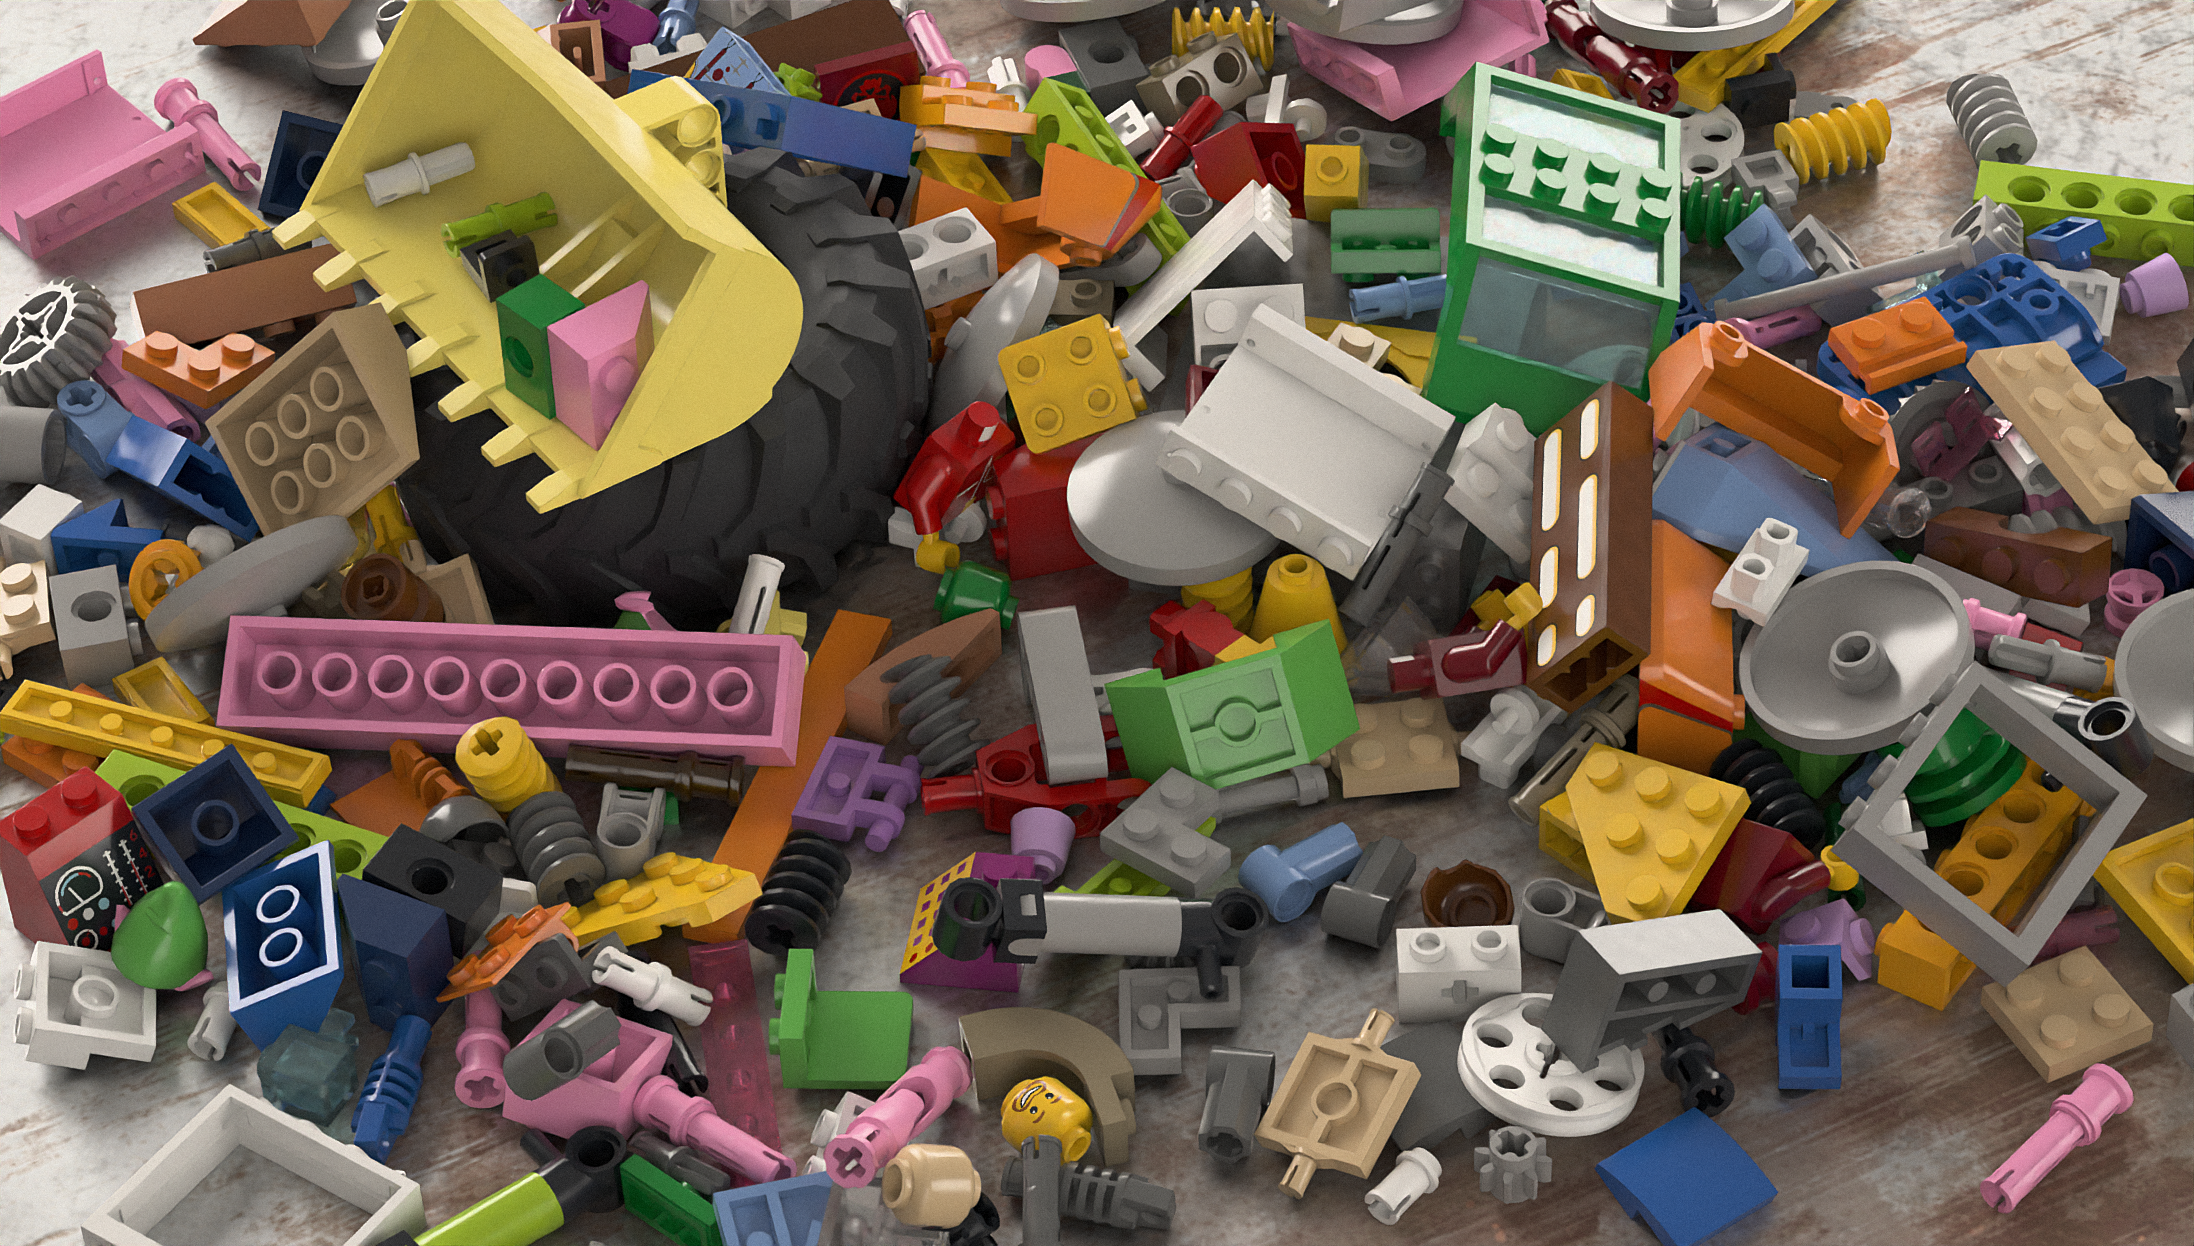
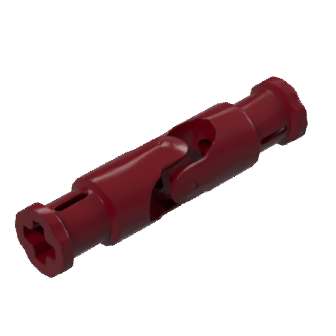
(1622, 66)

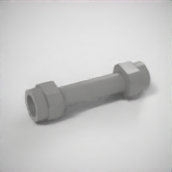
(1305, 785)

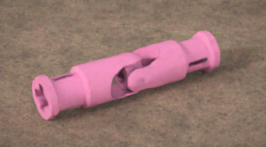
(898, 1116)

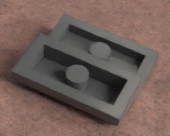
(1440, 1099)

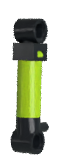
(542, 1201)

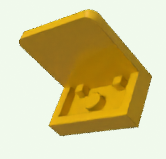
(1071, 383)

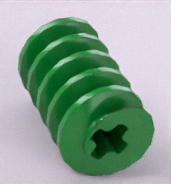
(1712, 214)

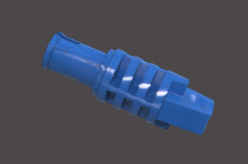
(391, 1089)

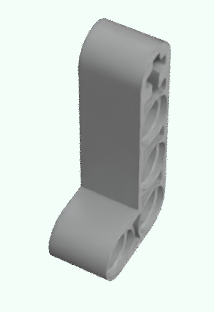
(1061, 694)

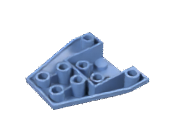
(1730, 485)

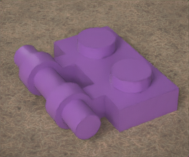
(841, 788)

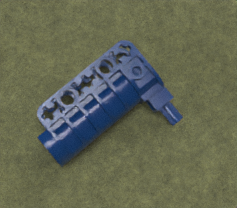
(2012, 315)

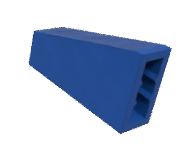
(183, 475)

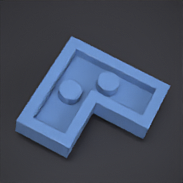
(1768, 257)

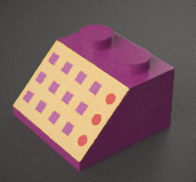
(924, 961)

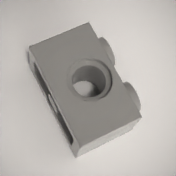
(94, 627)

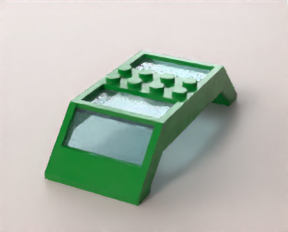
(1553, 248)

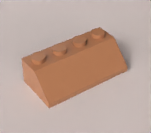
(242, 300)

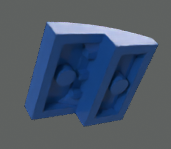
(1687, 1180)

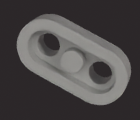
(1390, 156)

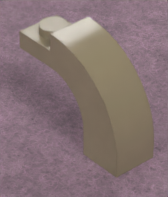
(1039, 1042)

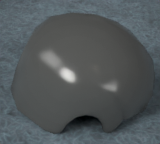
(464, 819)

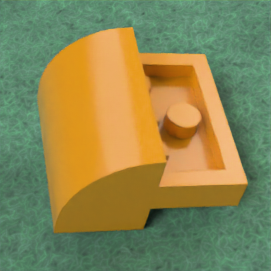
(964, 118)

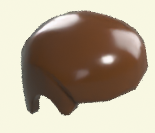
(1466, 897)

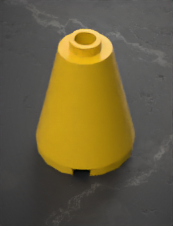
(1295, 596)

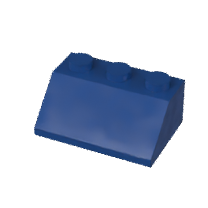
(284, 944)

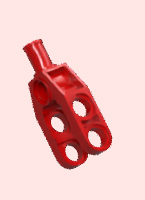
(1007, 784)

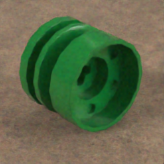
(1962, 772)

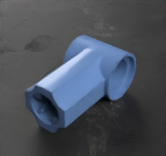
(1293, 876)

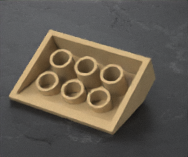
(322, 422)

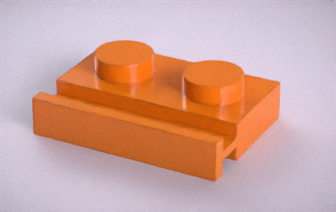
(1897, 345)

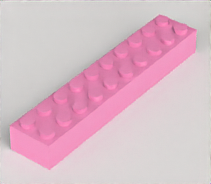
(564, 685)

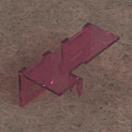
(1970, 442)

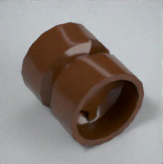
(388, 591)

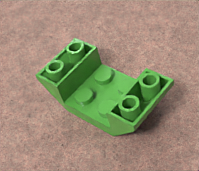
(1239, 714)

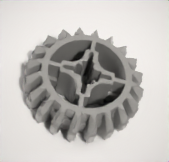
(53, 340)

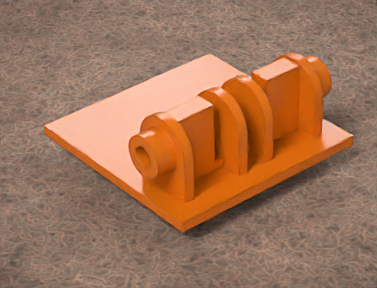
(401, 794)
(507, 945)

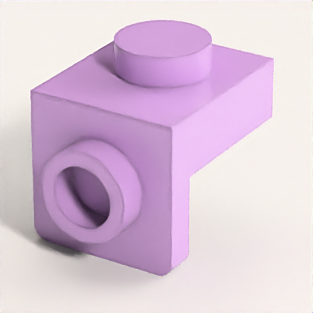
(1833, 925)

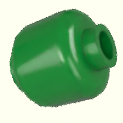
(974, 589)

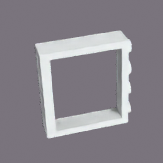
(274, 1135)

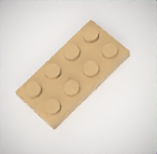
(2069, 427)

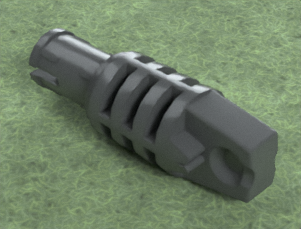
(1102, 1195)

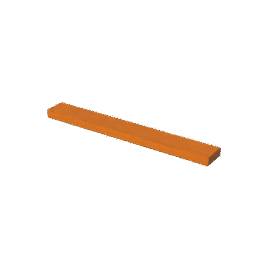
(766, 810)

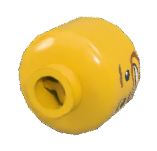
(1050, 1109)

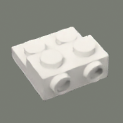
(1496, 479)
(81, 1008)

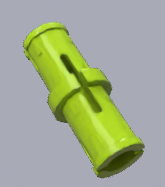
(520, 217)

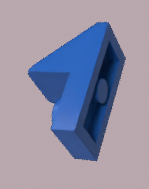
(101, 540)

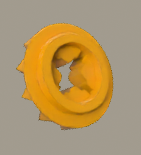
(149, 570)

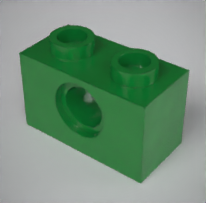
(524, 338)

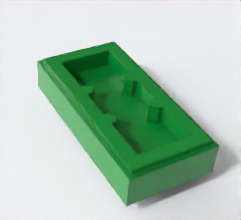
(668, 1205)

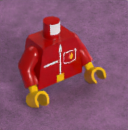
(951, 476)

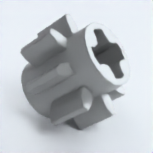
(1513, 1164)

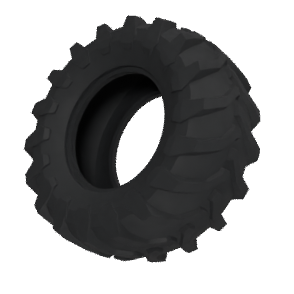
(780, 485)

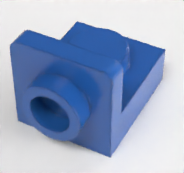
(2067, 243)

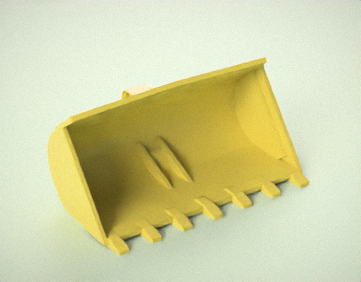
(633, 202)

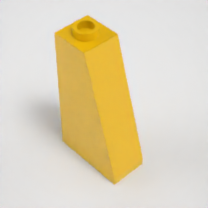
(1334, 179)

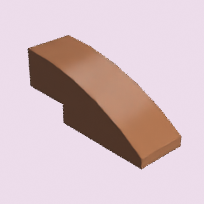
(969, 640)

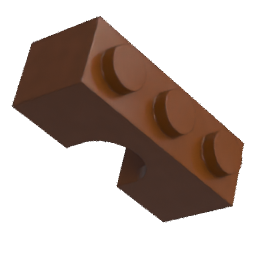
(2051, 566)

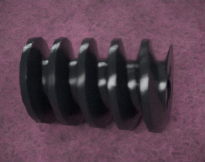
(1771, 787)
(798, 894)

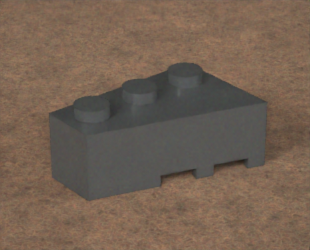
(1644, 977)

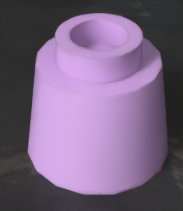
(2155, 288)
(1046, 837)

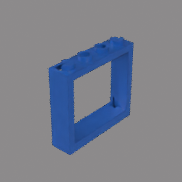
(802, 126)

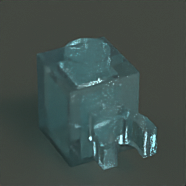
(311, 1071)

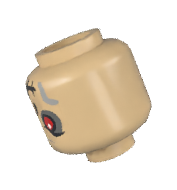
(930, 1186)

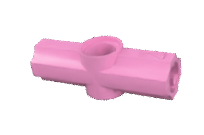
(142, 396)

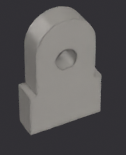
(1813, 102)

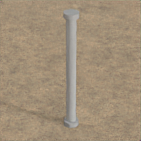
(1849, 282)

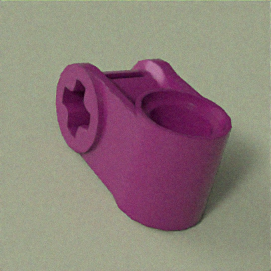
(621, 26)

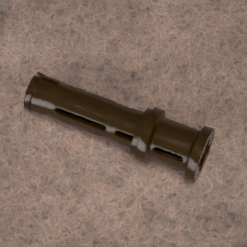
(683, 775)

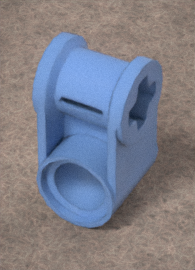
(92, 423)

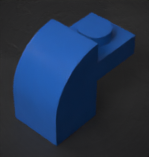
(1808, 1016)

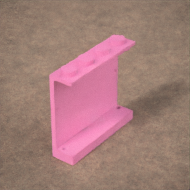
(1408, 76)
(82, 156)

